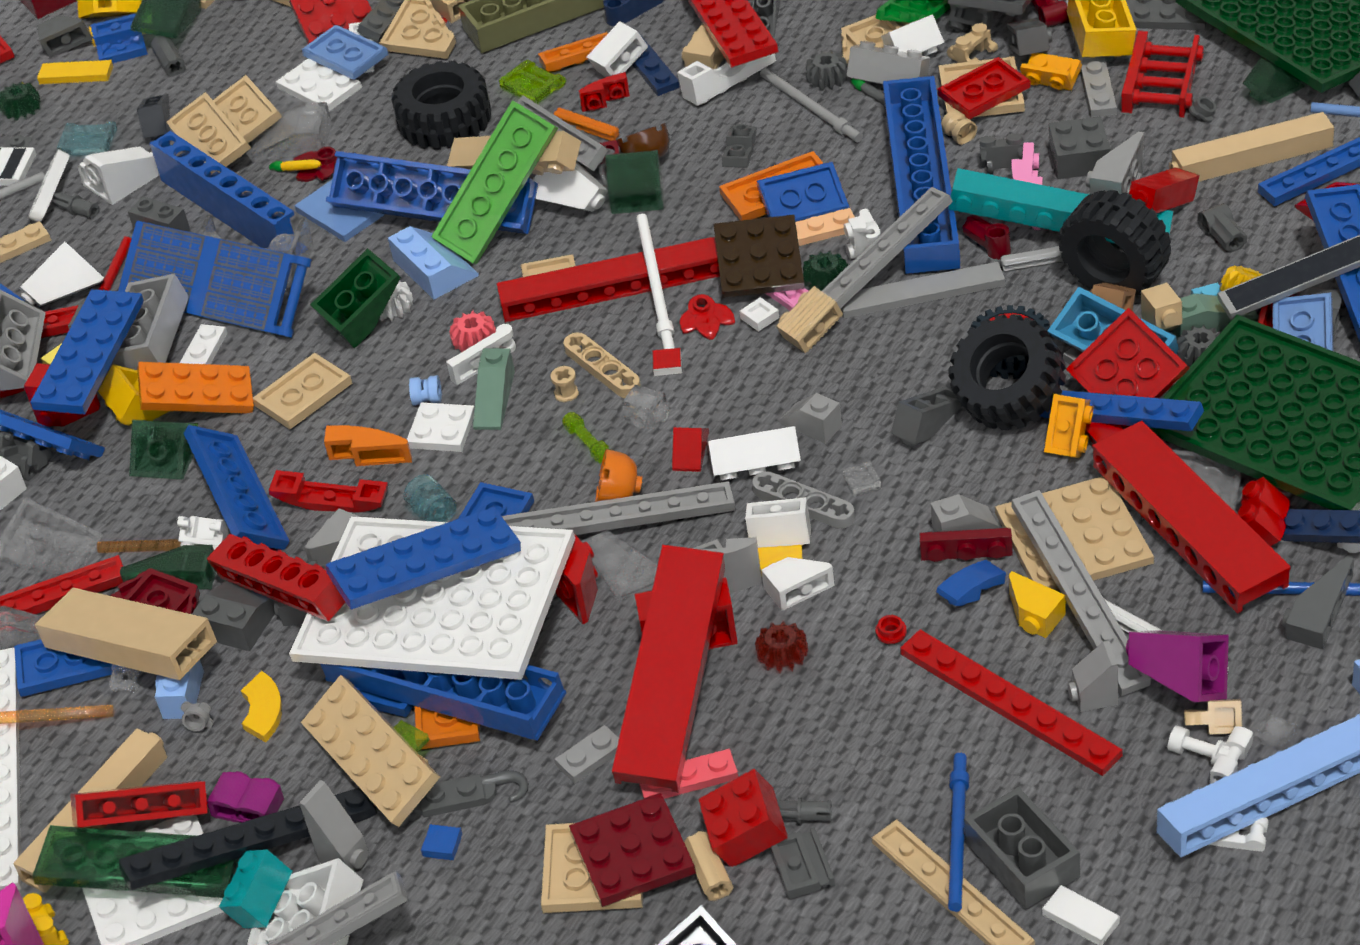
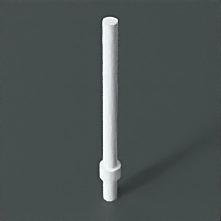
(664, 326)

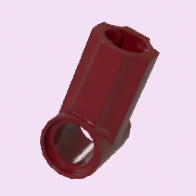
(1051, 11)
(991, 236)

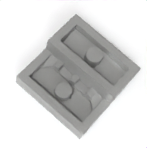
(741, 563)

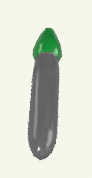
(868, 89)

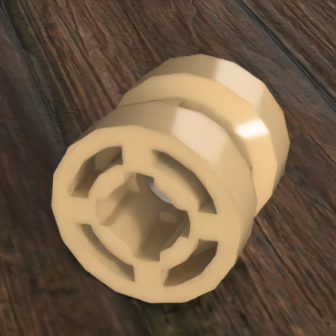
(959, 127)

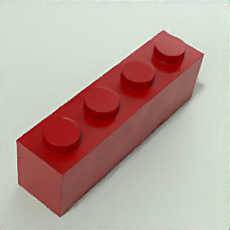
(138, 803)

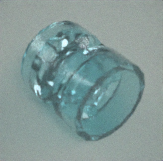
(429, 499)

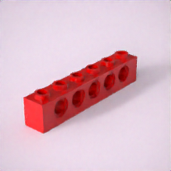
(277, 576)

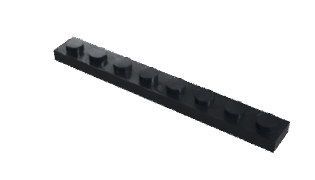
(230, 842)

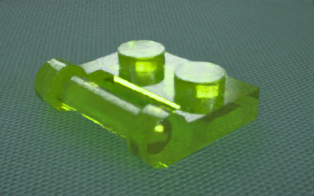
(531, 81)

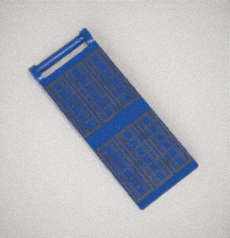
(220, 276)

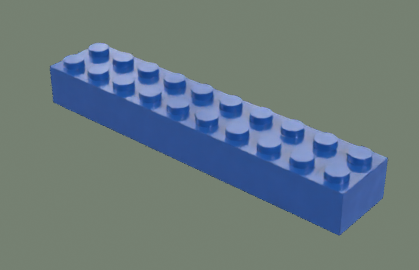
(918, 165)

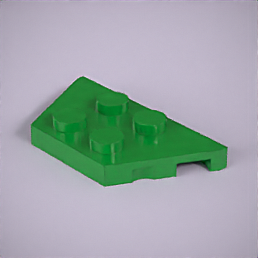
(911, 10)

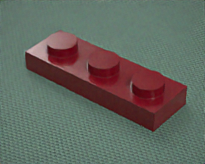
(966, 544)

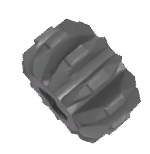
(826, 70)
(1194, 343)

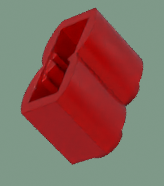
(1264, 510)

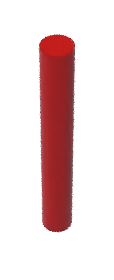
(116, 264)

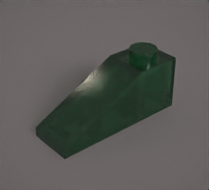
(184, 562)

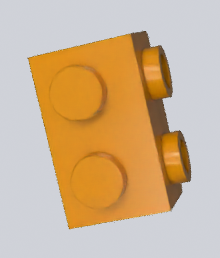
(1068, 426)

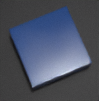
(441, 842)

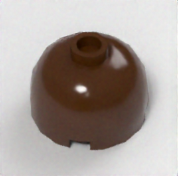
(647, 141)

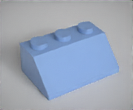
(429, 261)

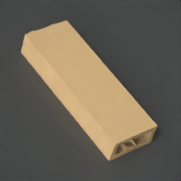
(126, 633)

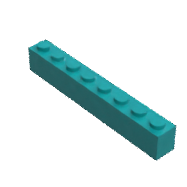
(1019, 200)

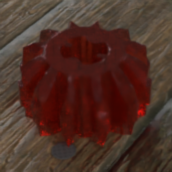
(781, 646)

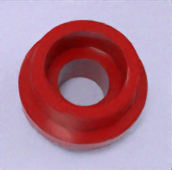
(888, 623)

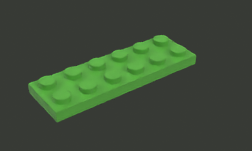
(494, 182)

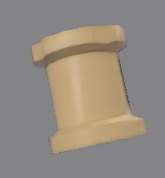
(564, 378)

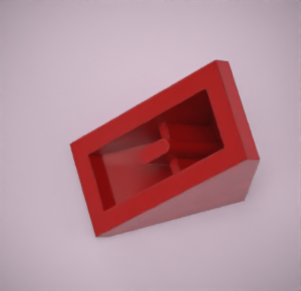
(689, 448)

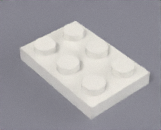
(318, 84)

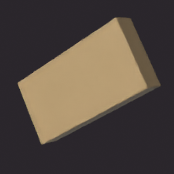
(547, 265)

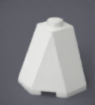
(117, 172)
(571, 189)
(59, 277)

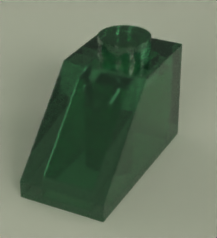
(1270, 82)

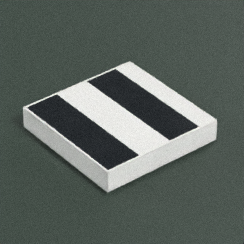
(15, 164)

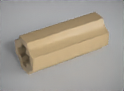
(708, 867)

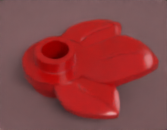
(705, 319)

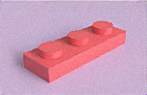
(699, 774)

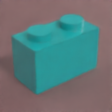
(255, 889)

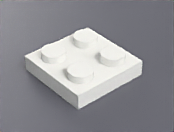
(441, 427)

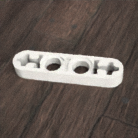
(48, 186)

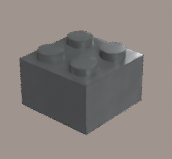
(1077, 145)

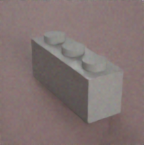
(885, 63)

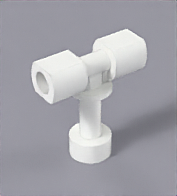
(1223, 754)

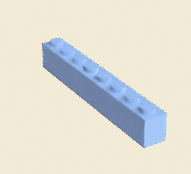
(1261, 789)

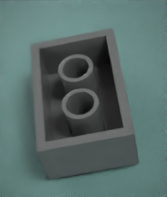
(1022, 847)

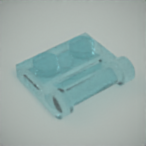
(87, 138)

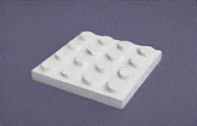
(145, 916)

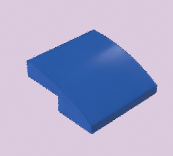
(117, 41)

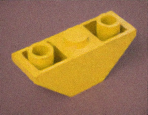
(106, 8)

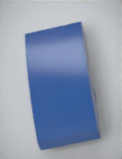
(967, 583)

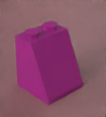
(1183, 661)

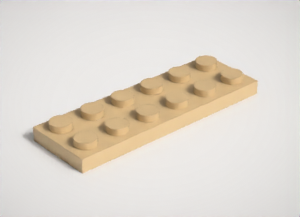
(370, 750)

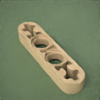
(599, 367)

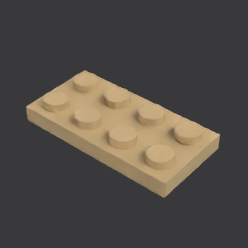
(209, 131)

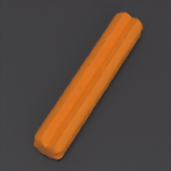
(588, 124)

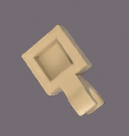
(1220, 716)

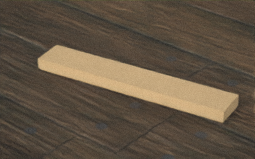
(933, 876)

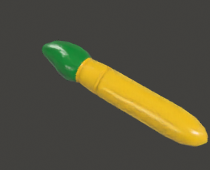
(280, 166)

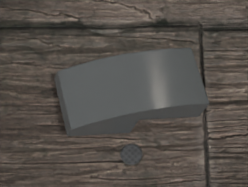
(739, 146)

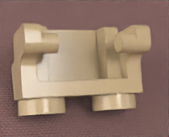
(977, 39)

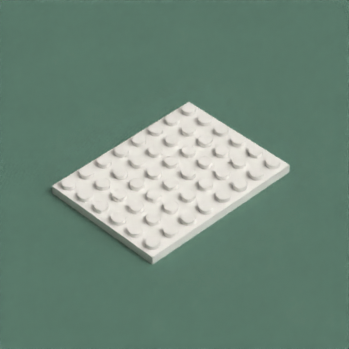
(458, 625)

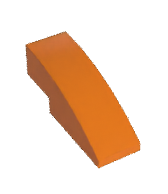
(366, 445)

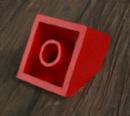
(52, 418)
(578, 581)

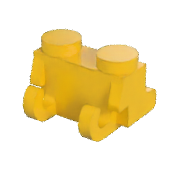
(42, 918)

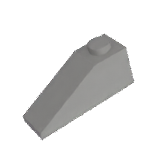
(332, 828)

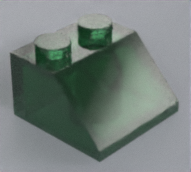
(159, 449)

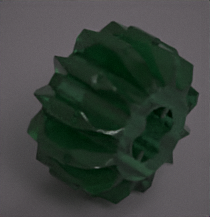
(19, 100)
(822, 269)

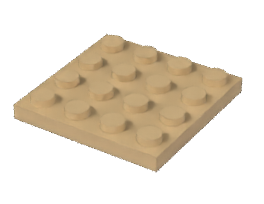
(1094, 524)

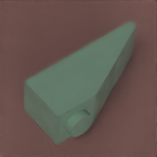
(1207, 311)
(493, 388)

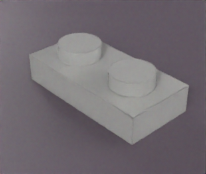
(588, 754)

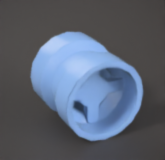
(425, 390)

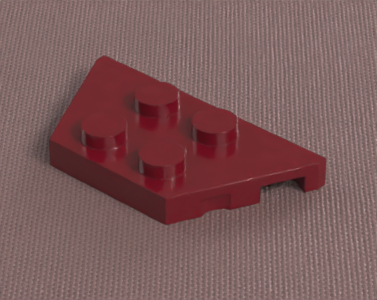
(161, 591)

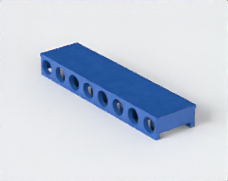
(412, 189)
(219, 192)
(498, 703)

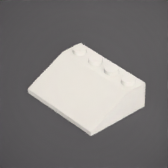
(307, 896)

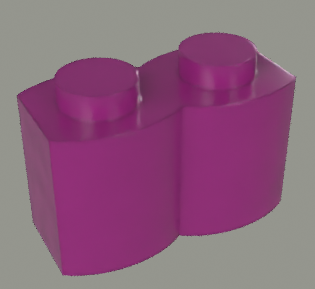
(243, 798)

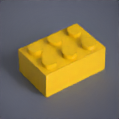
(1102, 27)

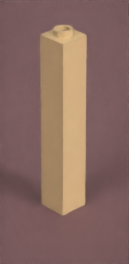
(1256, 147)
(126, 768)

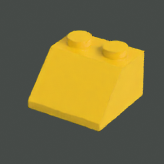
(122, 395)

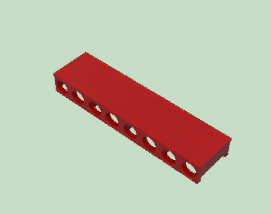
(1191, 512)
(669, 668)

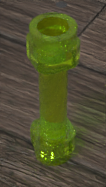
(575, 424)

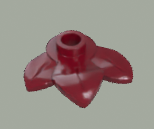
(327, 159)

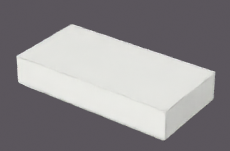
(1081, 915)

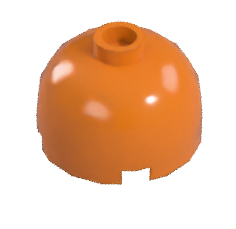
(617, 477)

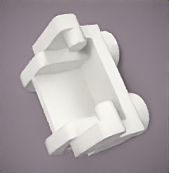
(861, 232)
(202, 531)

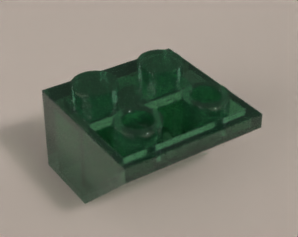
(634, 182)

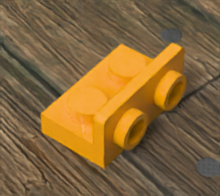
(1051, 71)

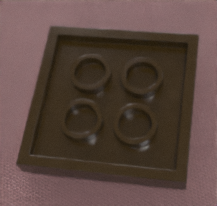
(758, 256)

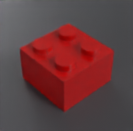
(742, 818)

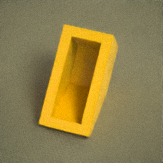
(1036, 605)

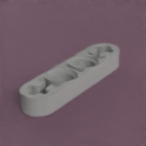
(823, 514)

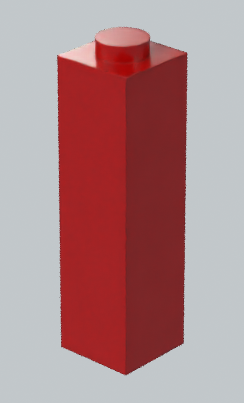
(1165, 189)

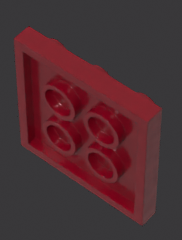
(632, 849)

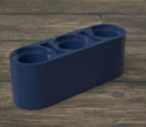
(626, 9)

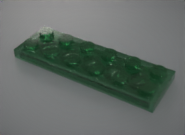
(92, 858)

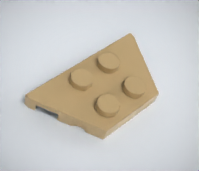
(867, 30)

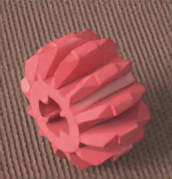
(471, 329)

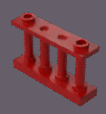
(1141, 64)

